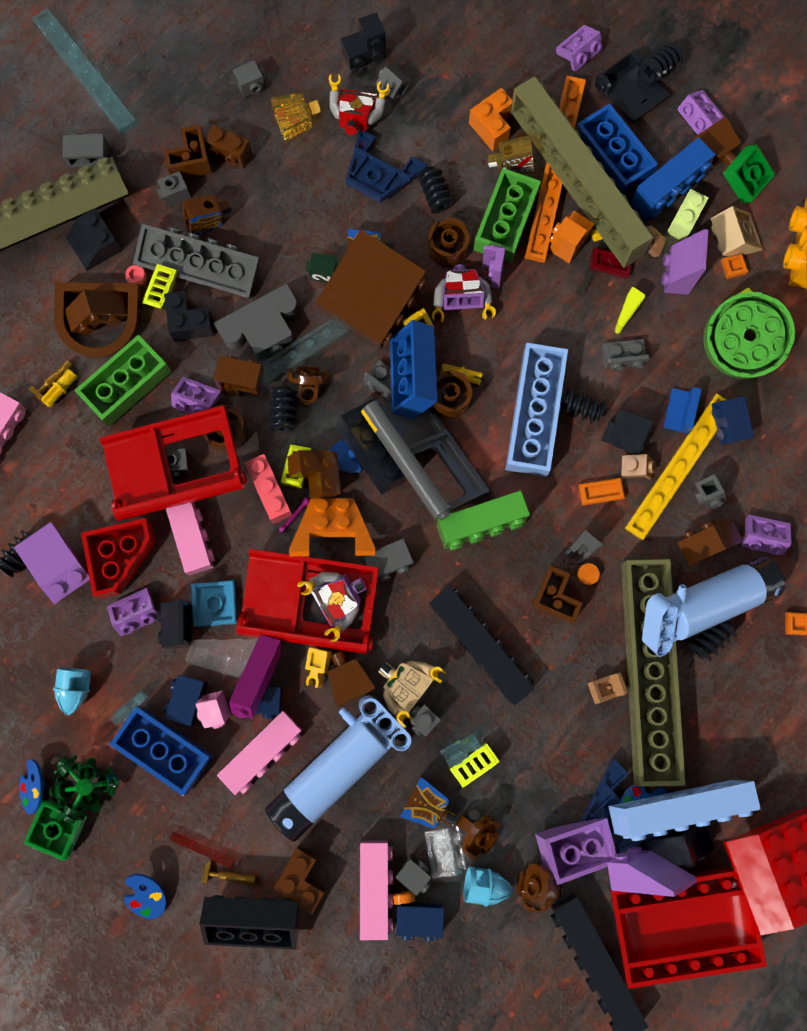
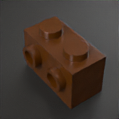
(228, 146)

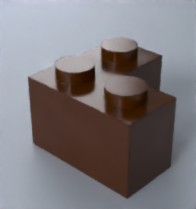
(192, 158)
(94, 308)
(238, 376)
(319, 468)
(713, 538)
(551, 600)
(294, 881)

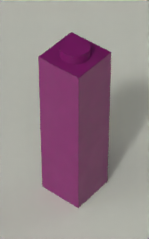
(255, 677)

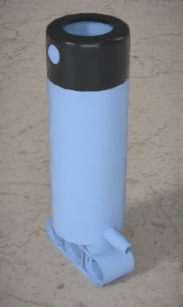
(710, 603)
(335, 769)

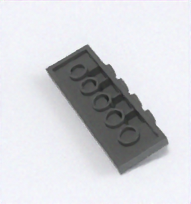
(197, 260)

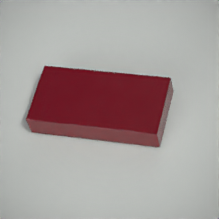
(606, 262)

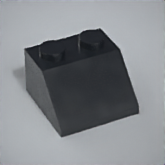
(92, 240)
(175, 624)

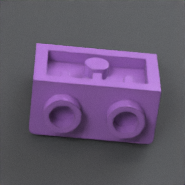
(580, 46)
(699, 111)
(494, 259)
(193, 396)
(766, 535)
(132, 612)

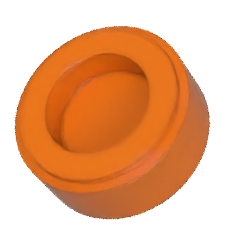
(588, 574)
(403, 897)

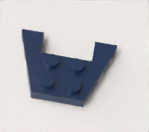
(375, 176)
(603, 798)

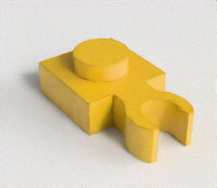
(318, 662)

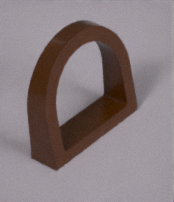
(62, 301)

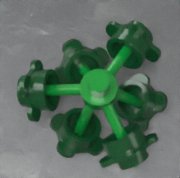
(84, 787)

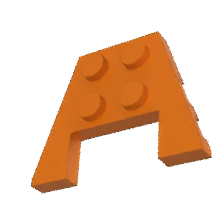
(332, 519)

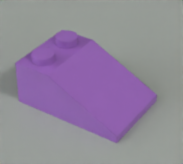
(685, 264)
(53, 562)
(576, 849)
(647, 874)

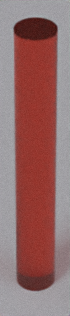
(202, 850)

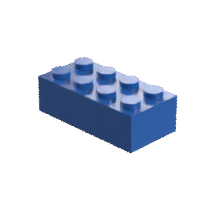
(617, 149)
(672, 180)
(413, 369)
(161, 750)

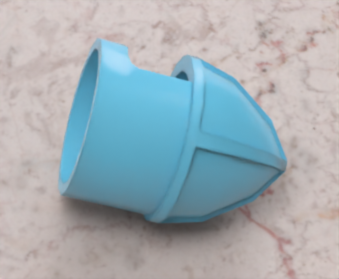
(71, 688)
(485, 887)

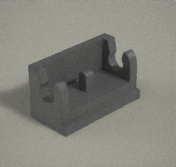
(585, 545)

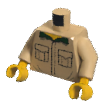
(407, 686)

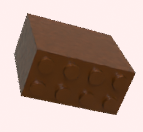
(371, 289)

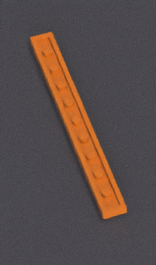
(551, 184)

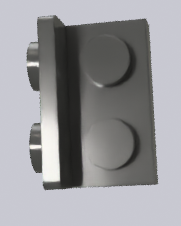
(624, 354)
(380, 380)

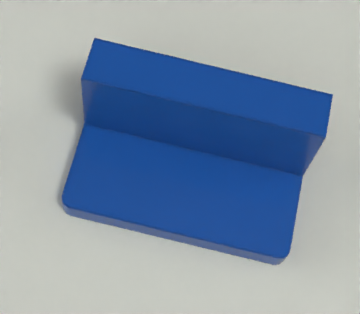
(682, 410)

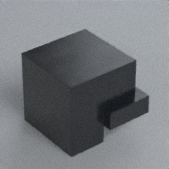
(628, 431)

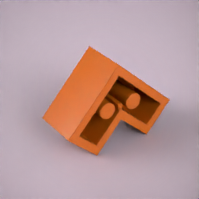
(489, 118)
(570, 236)

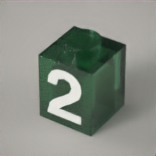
(321, 267)

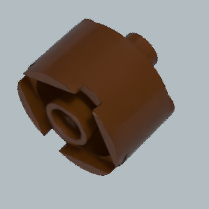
(448, 242)
(457, 404)
(238, 428)

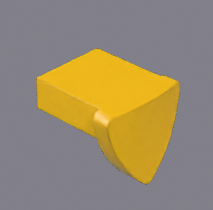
(418, 315)

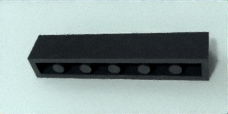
(481, 646)
(597, 963)

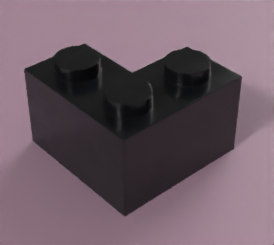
(367, 44)
(184, 322)
(682, 846)

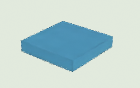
(214, 603)

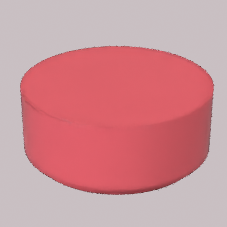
(136, 274)

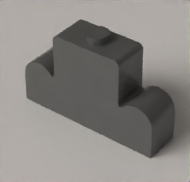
(261, 323)

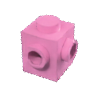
(213, 710)

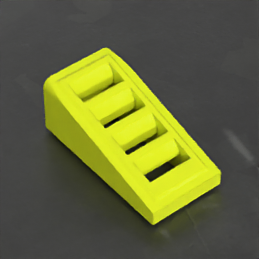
(151, 291)
(631, 304)
(289, 482)
(493, 761)

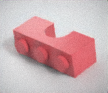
(268, 489)

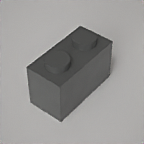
(84, 149)
(390, 559)

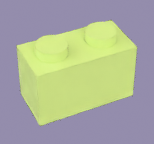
(687, 215)

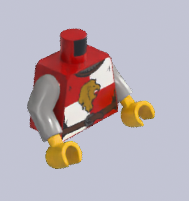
(355, 108)

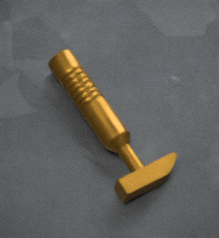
(52, 378)
(227, 876)

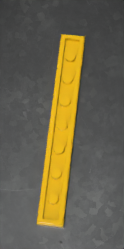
(674, 473)

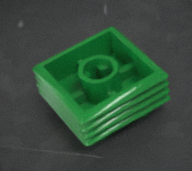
(749, 173)
(42, 836)

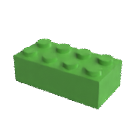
(507, 213)
(123, 380)
(483, 520)

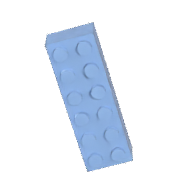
(536, 410)
(684, 808)

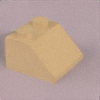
(735, 232)

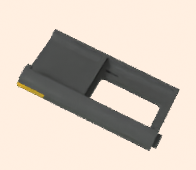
(408, 437)

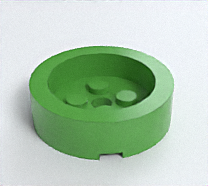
(726, 341)

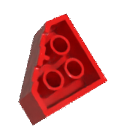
(116, 554)

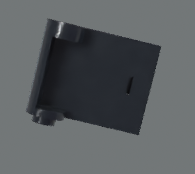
(628, 90)

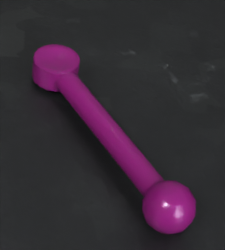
(306, 500)

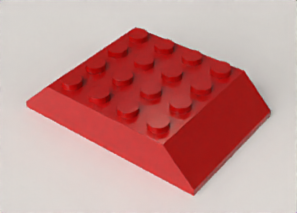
(773, 872)
(687, 935)

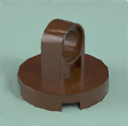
(308, 378)
(479, 835)
(537, 888)

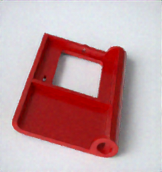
(142, 469)
(276, 607)

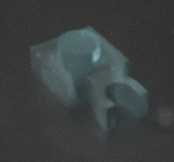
(125, 710)
(458, 751)

